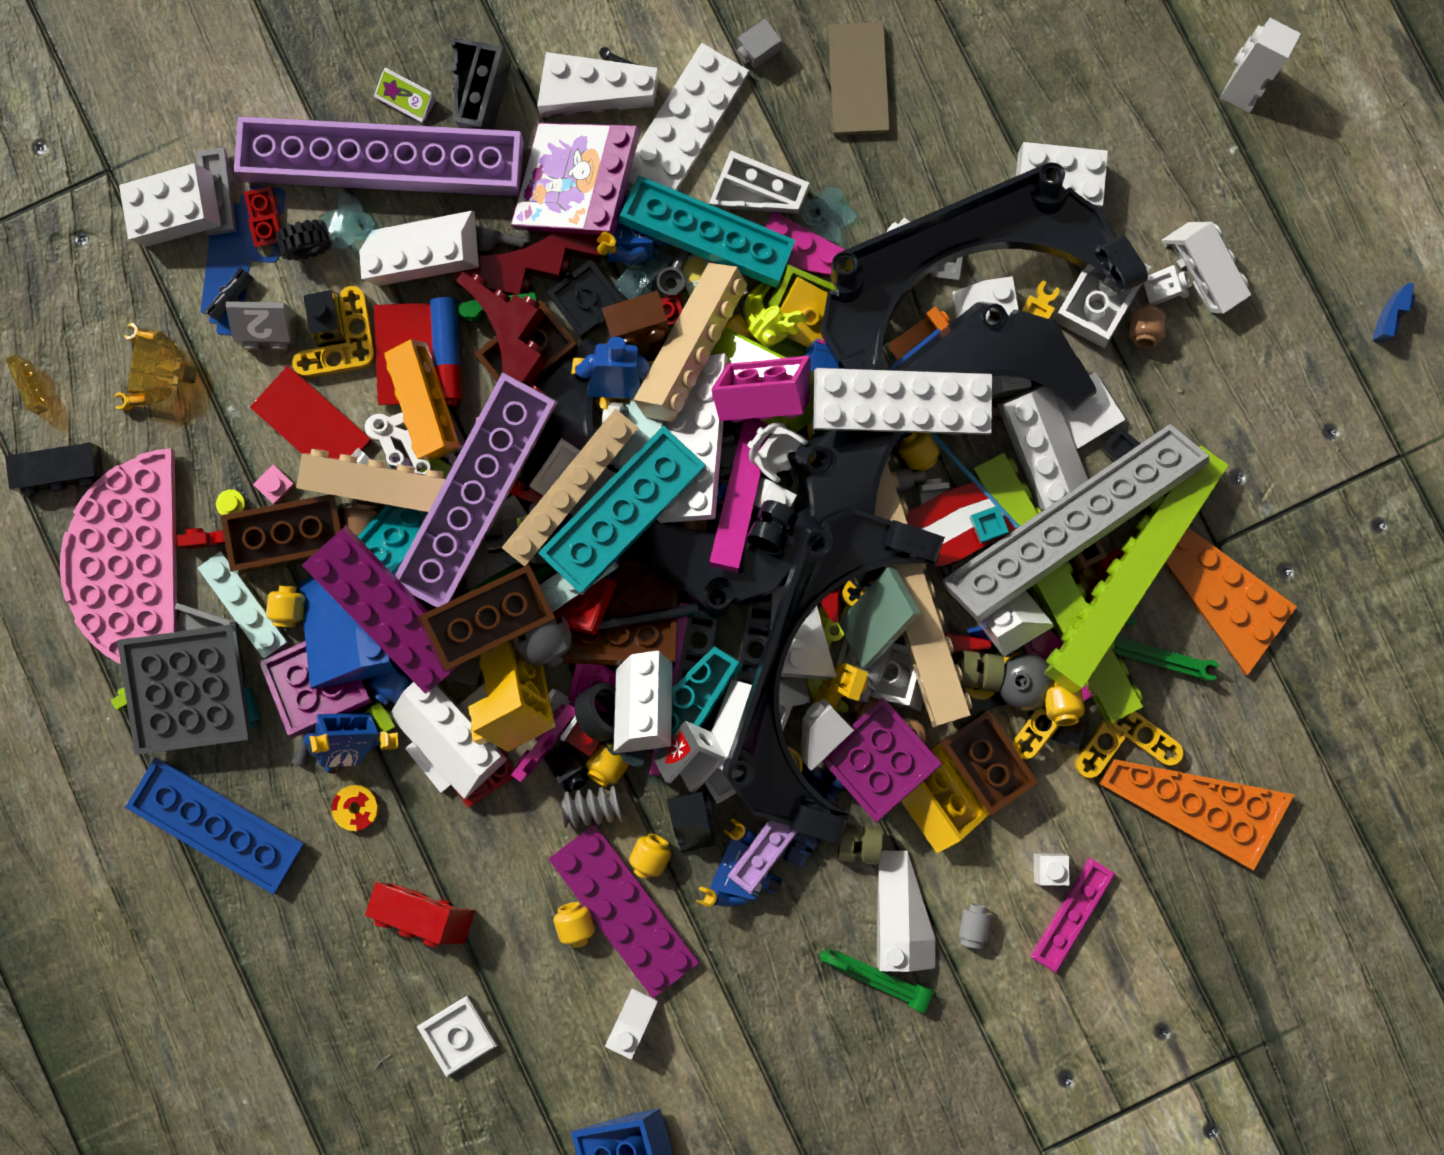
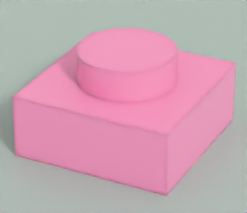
(274, 484)

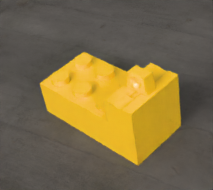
(515, 702)

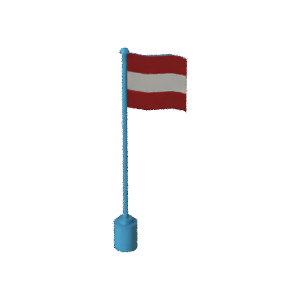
(951, 512)

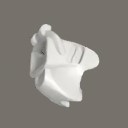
(774, 453)

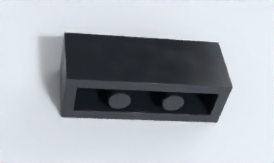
(54, 468)

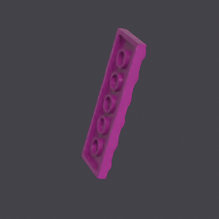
(377, 604)
(624, 910)

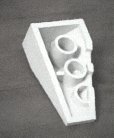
(903, 924)

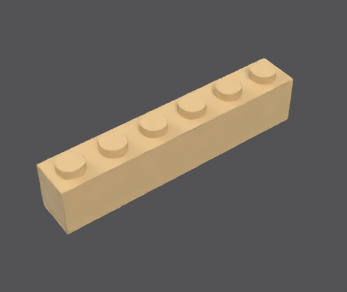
(690, 342)
(369, 481)
(570, 487)

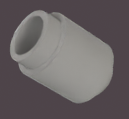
(975, 926)

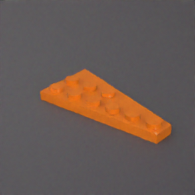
(1229, 598)
(1216, 812)

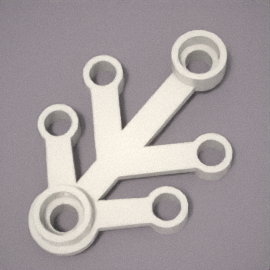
(391, 431)

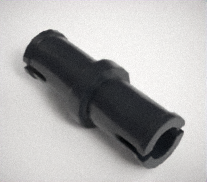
(229, 294)

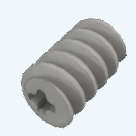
(591, 807)

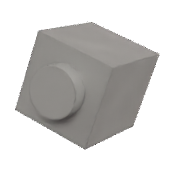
(758, 44)

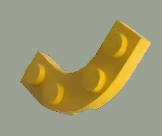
(849, 682)

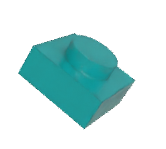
(989, 524)

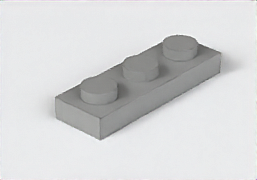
(217, 162)

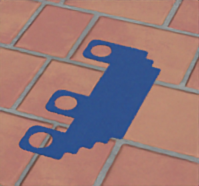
(230, 252)

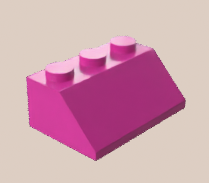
(763, 389)

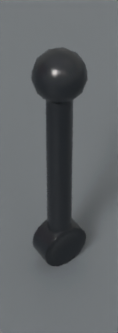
(605, 54)

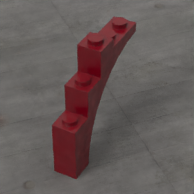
(543, 259)
(514, 323)

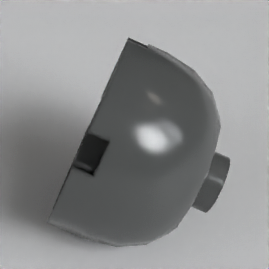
(545, 643)
(1033, 694)

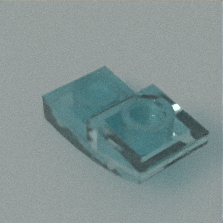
(641, 277)

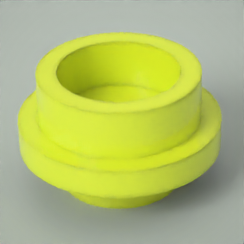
(230, 502)

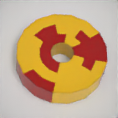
(342, 810)

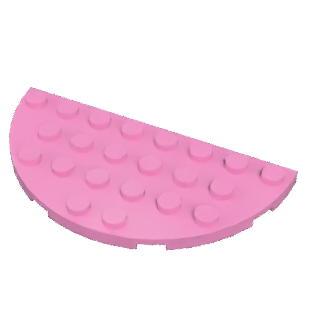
(122, 553)

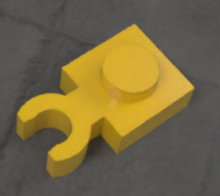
(1039, 305)

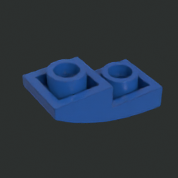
(1398, 305)

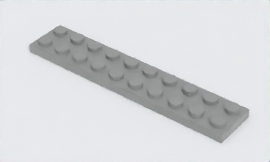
(1075, 522)

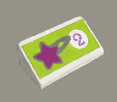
(404, 95)

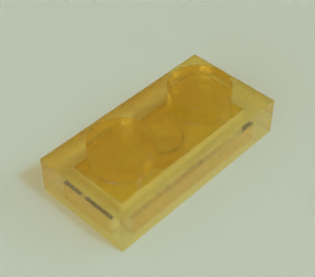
(23, 375)

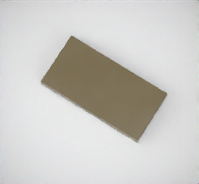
(858, 78)

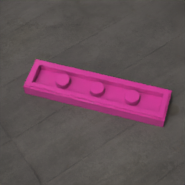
(1072, 915)

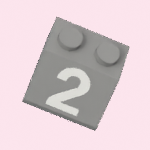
(262, 325)

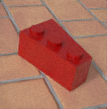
(418, 915)

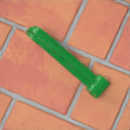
(1163, 658)
(916, 996)

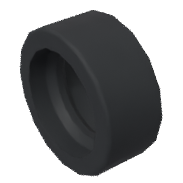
(587, 715)

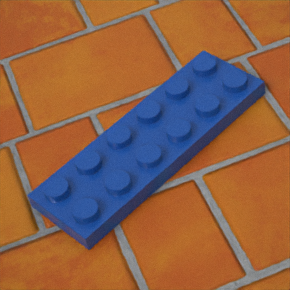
(215, 825)

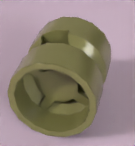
(989, 672)
(870, 844)

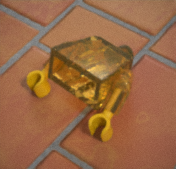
(153, 369)

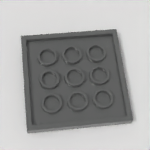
(184, 689)

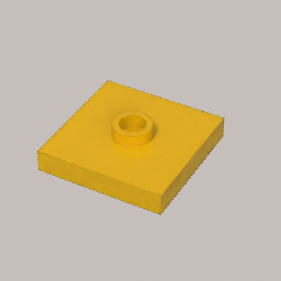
(811, 303)

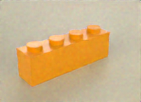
(421, 400)

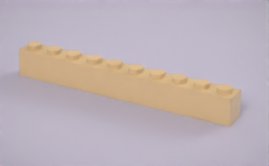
(924, 638)

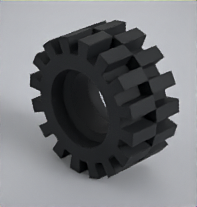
(303, 239)

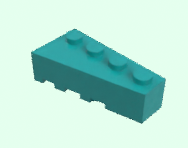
(702, 689)

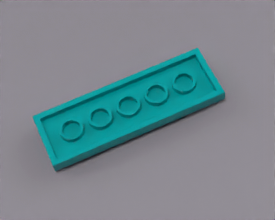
(706, 231)
(622, 510)

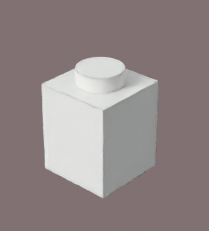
(1051, 869)

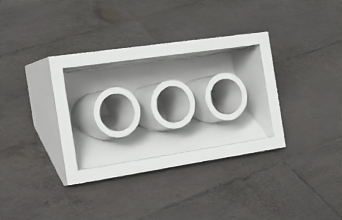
(420, 249)
(1003, 293)
(1043, 445)
(445, 737)

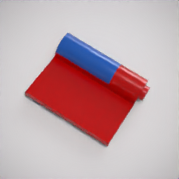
(425, 322)

